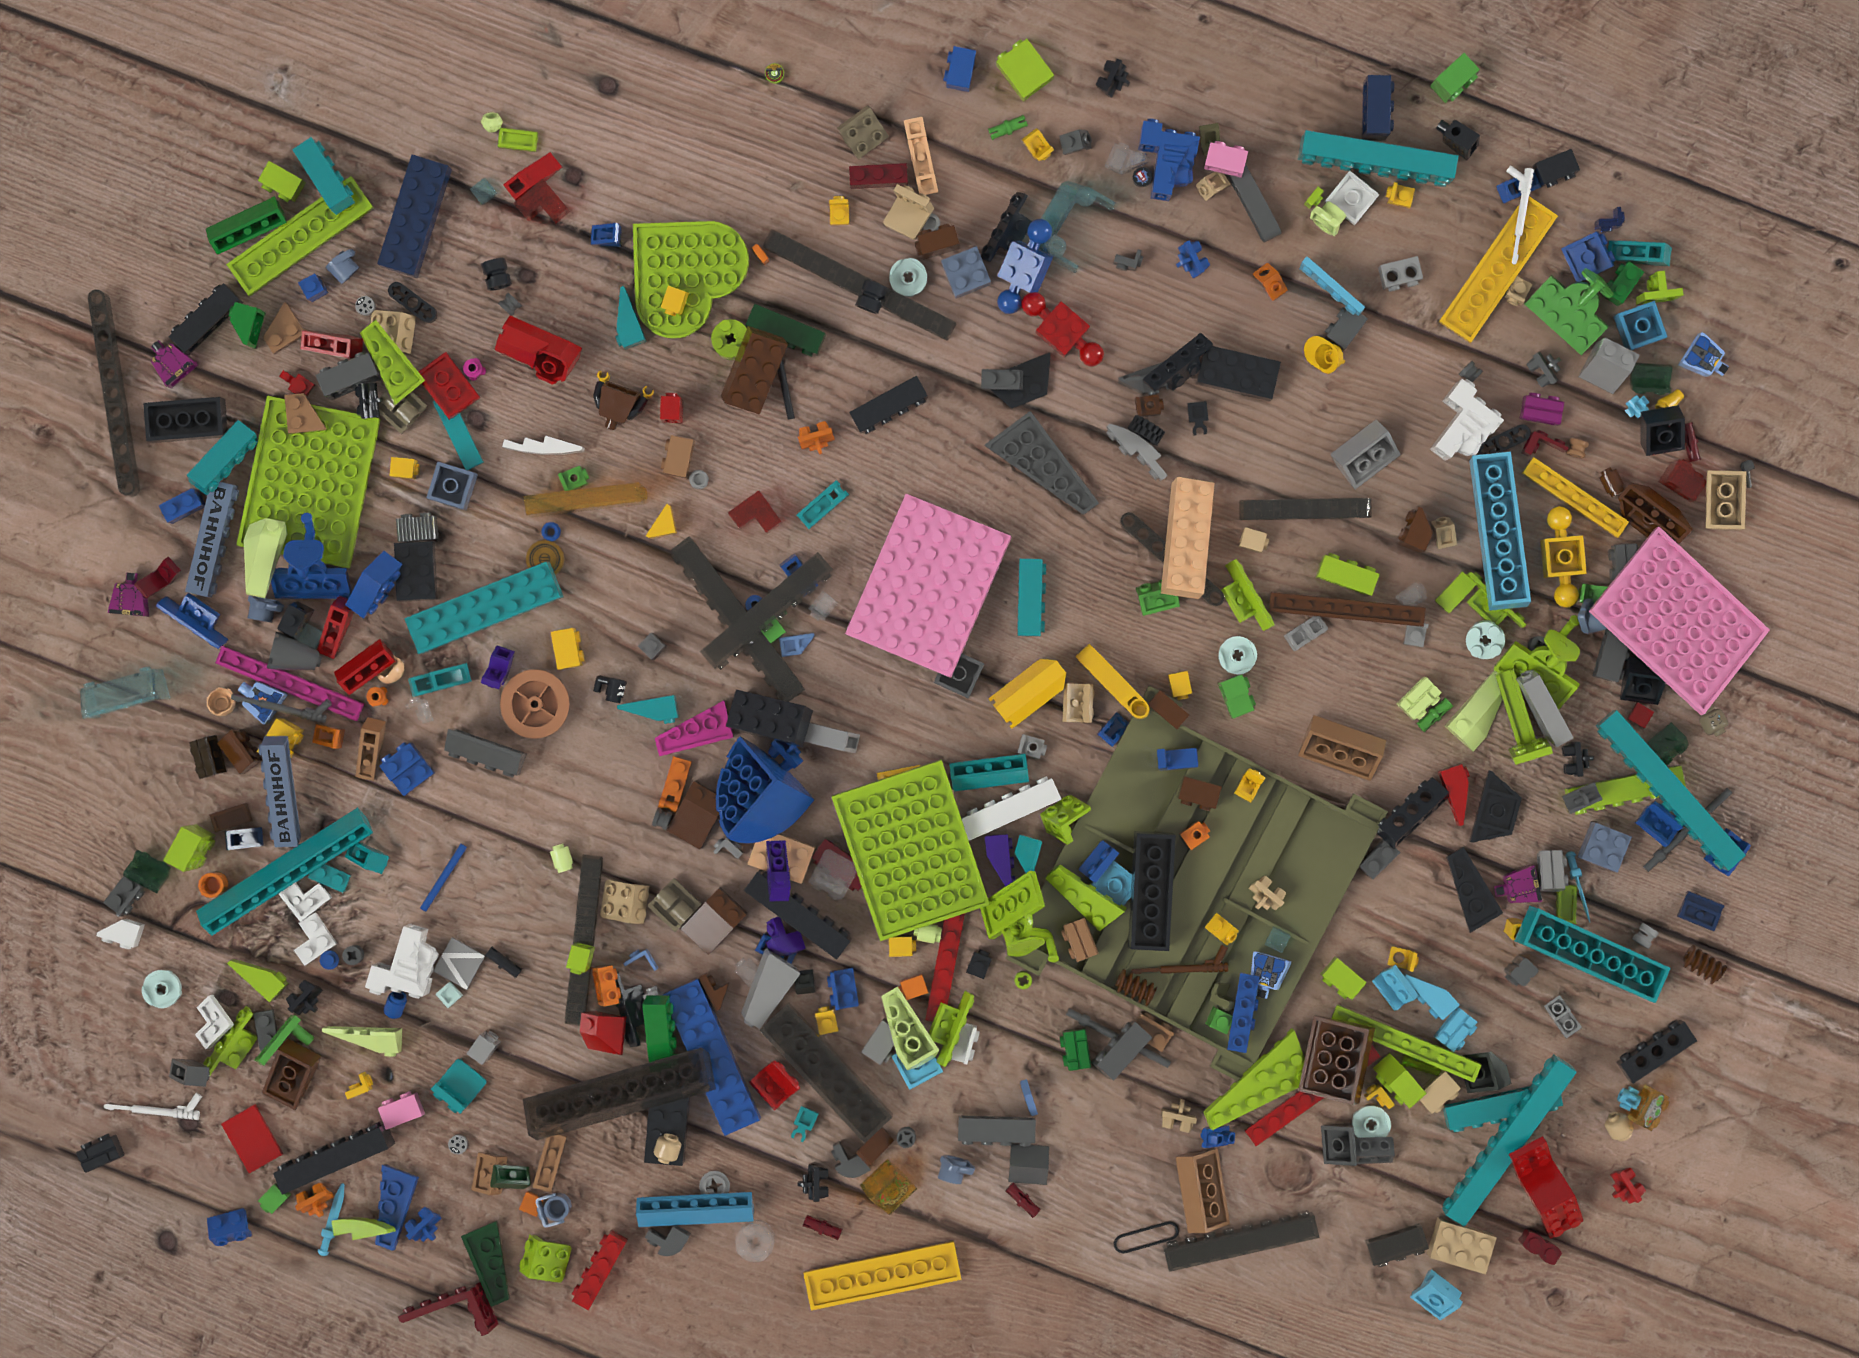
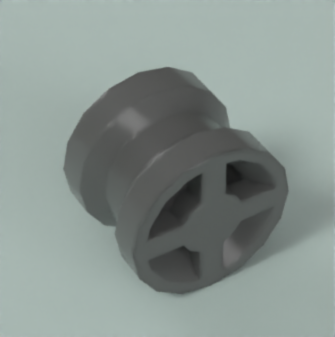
(509, 304)
(1470, 372)
(1533, 642)
(662, 819)
(356, 952)
(903, 1138)

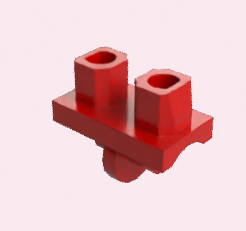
(1624, 1187)

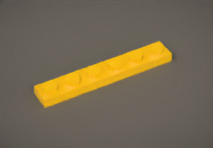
(1575, 497)

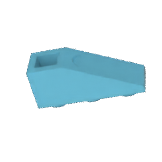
(1437, 998)

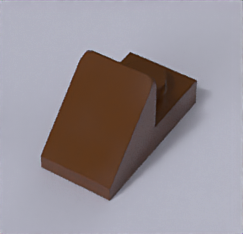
(715, 995)

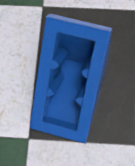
(606, 234)
(1113, 729)

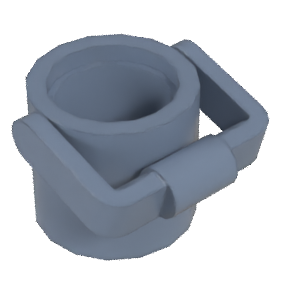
(342, 266)
(263, 608)
(1587, 621)
(954, 1168)
(555, 1208)

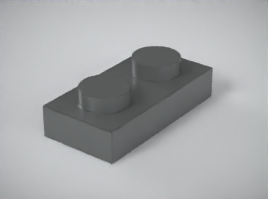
(265, 1026)

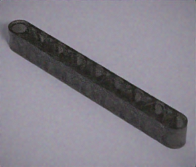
(584, 933)

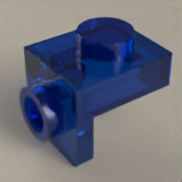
(1608, 225)

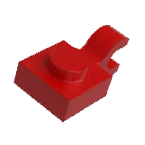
(298, 384)

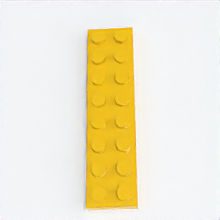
(1496, 272)
(882, 1275)

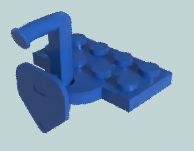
(307, 574)

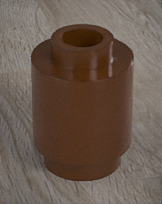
(1611, 481)

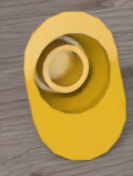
(1323, 354)

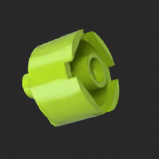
(719, 337)

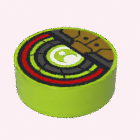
(774, 73)

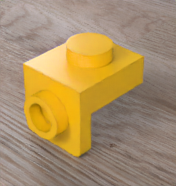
(1037, 145)
(1249, 784)
(1222, 929)

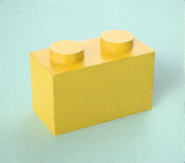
(567, 648)

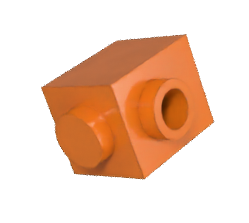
(1195, 834)

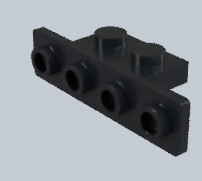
(1012, 227)
(1180, 365)
(631, 1007)

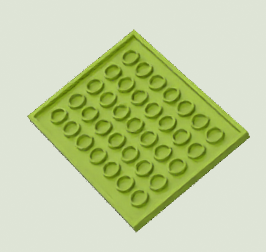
(314, 475)
(910, 850)

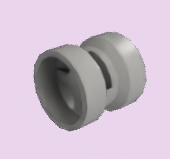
(1643, 940)

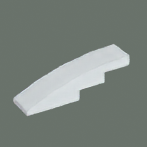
(549, 447)

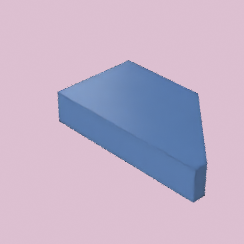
(795, 644)
(1028, 1097)

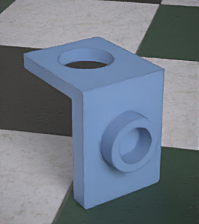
(637, 954)

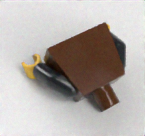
(618, 402)

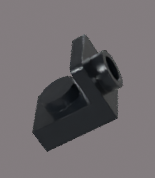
(979, 963)

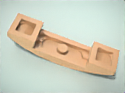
(920, 156)

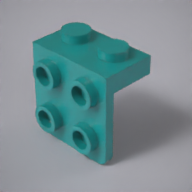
(459, 1086)

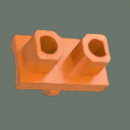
(817, 439)
(316, 1203)

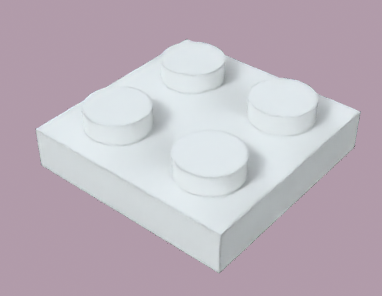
(1353, 197)

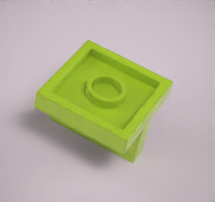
(1658, 290)

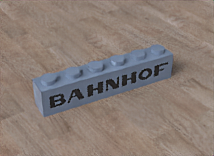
(211, 540)
(280, 791)

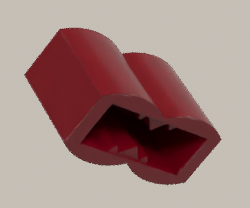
(1537, 1245)

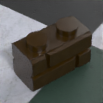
(207, 757)

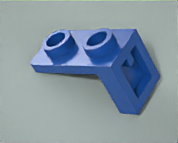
(1177, 759)

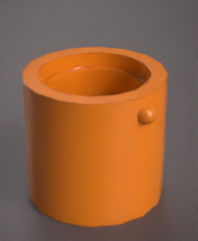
(213, 884)

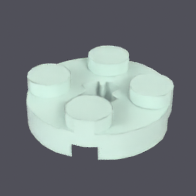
(897, 279)
(1493, 632)
(1228, 649)
(166, 978)
(1369, 1112)

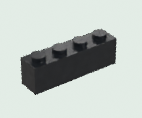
(204, 319)
(888, 405)

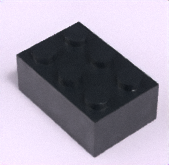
(417, 571)

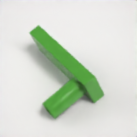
(290, 1026)

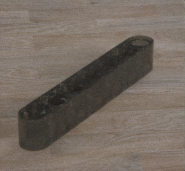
(1305, 509)
(1147, 544)

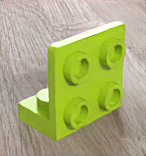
(1061, 815)

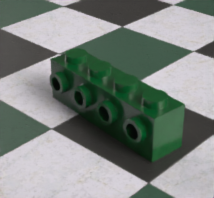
(794, 332)

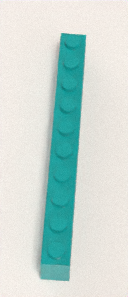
(1670, 790)
(284, 871)
(1511, 1136)

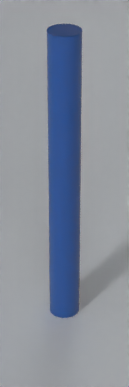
(443, 877)

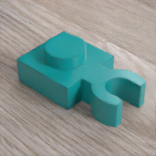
(804, 1120)

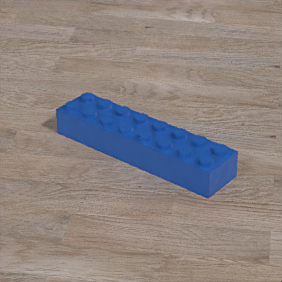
(701, 1028)

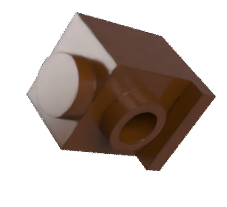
(1142, 409)

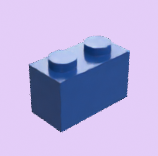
(960, 68)
(182, 505)

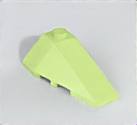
(261, 553)
(1477, 714)
(909, 1036)
(373, 1038)

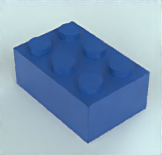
(374, 585)

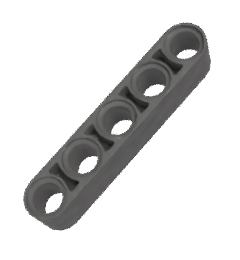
(1255, 205)

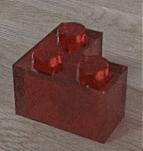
(541, 198)
(1683, 479)
(755, 508)

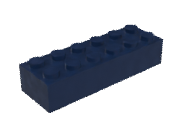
(414, 216)

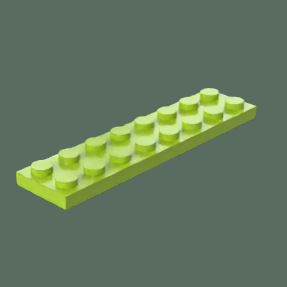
(295, 240)

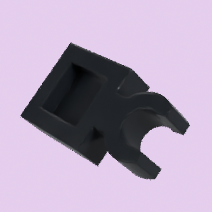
(1197, 414)

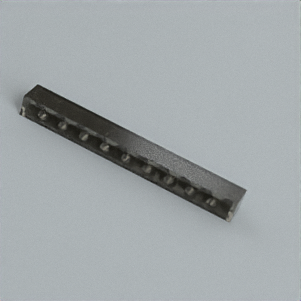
(730, 610)

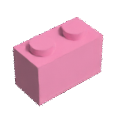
(1226, 159)
(401, 1110)

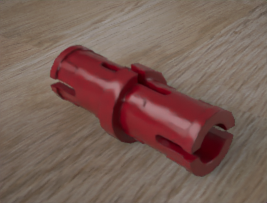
(1691, 443)
(1023, 1200)
(822, 1227)

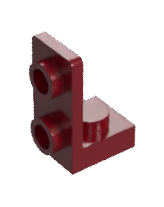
(1532, 444)
(158, 579)

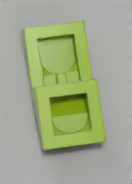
(1455, 592)

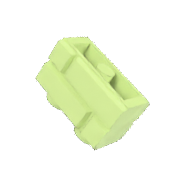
(1419, 698)

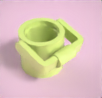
(1328, 218)

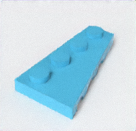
(1331, 286)

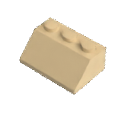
(1725, 500)

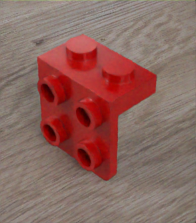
(774, 1084)

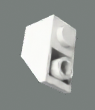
(124, 932)

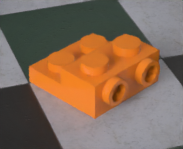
(605, 985)

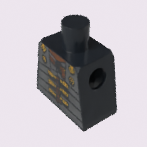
(1464, 143)
(295, 619)

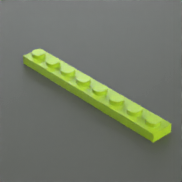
(1413, 1046)

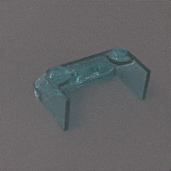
(1057, 212)
(123, 692)

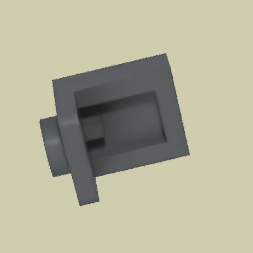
(1075, 141)
(1124, 263)

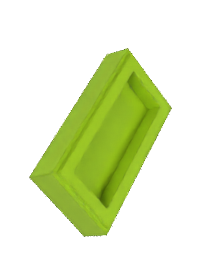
(517, 139)
(1567, 904)

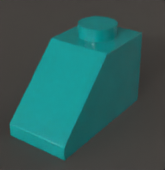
(367, 857)

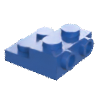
(1590, 254)
(406, 768)

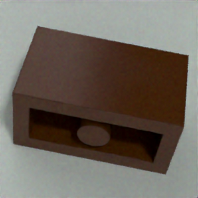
(1199, 793)

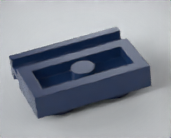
(1700, 911)

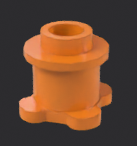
(382, 696)

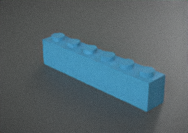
(695, 1209)

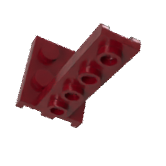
(477, 1304)

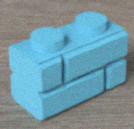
(1456, 1029)

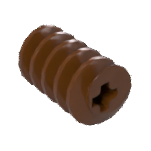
(1704, 964)
(1135, 987)

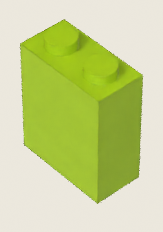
(1024, 69)

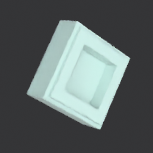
(449, 994)

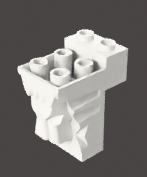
(1470, 424)
(410, 966)

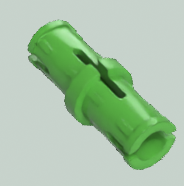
(1007, 127)
(1434, 714)

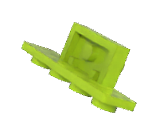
(1243, 597)
(1479, 604)
(948, 1025)
(235, 1043)

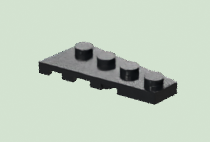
(1474, 895)

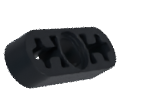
(398, 298)
(1496, 439)

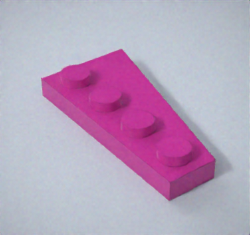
(696, 731)

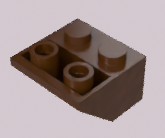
(1417, 531)
(240, 751)

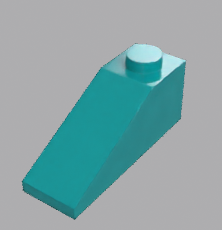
(1641, 252)
(628, 325)
(658, 709)

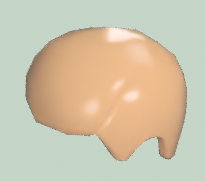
(393, 672)
(220, 702)

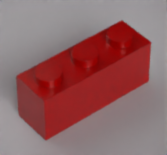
(364, 666)

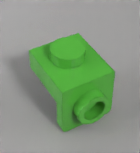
(1590, 592)

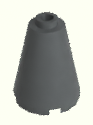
(292, 654)

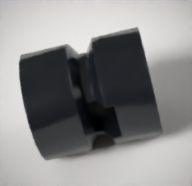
(496, 274)
(871, 296)

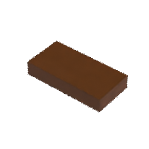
(1168, 709)
(230, 817)
(874, 1146)

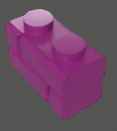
(1542, 409)

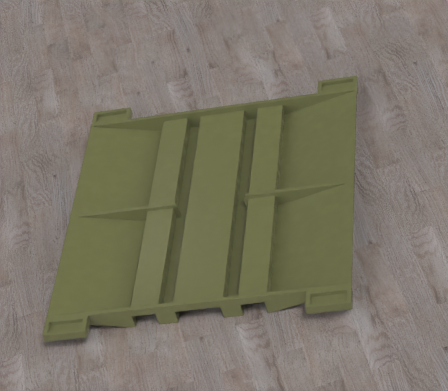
(1282, 834)

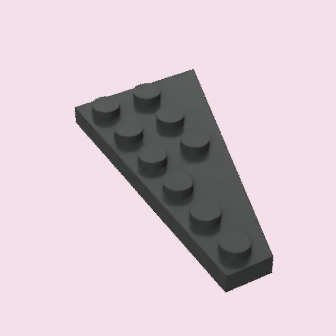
(1036, 455)

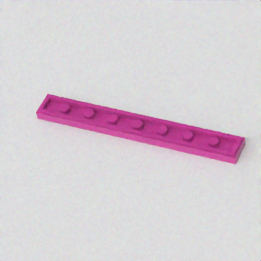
(289, 683)

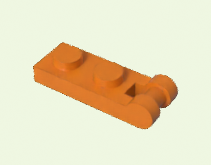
(675, 783)

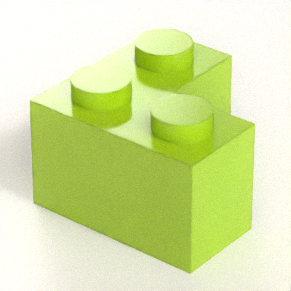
(1398, 1080)

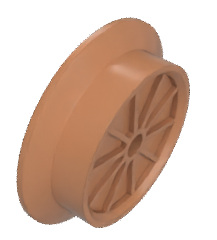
(518, 706)

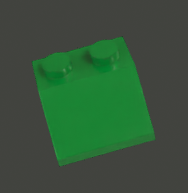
(247, 323)

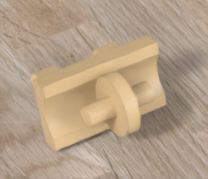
(1264, 896)
(1169, 1116)

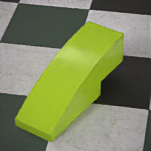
(360, 1227)

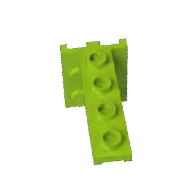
(1527, 745)

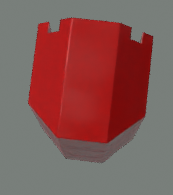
(539, 349)

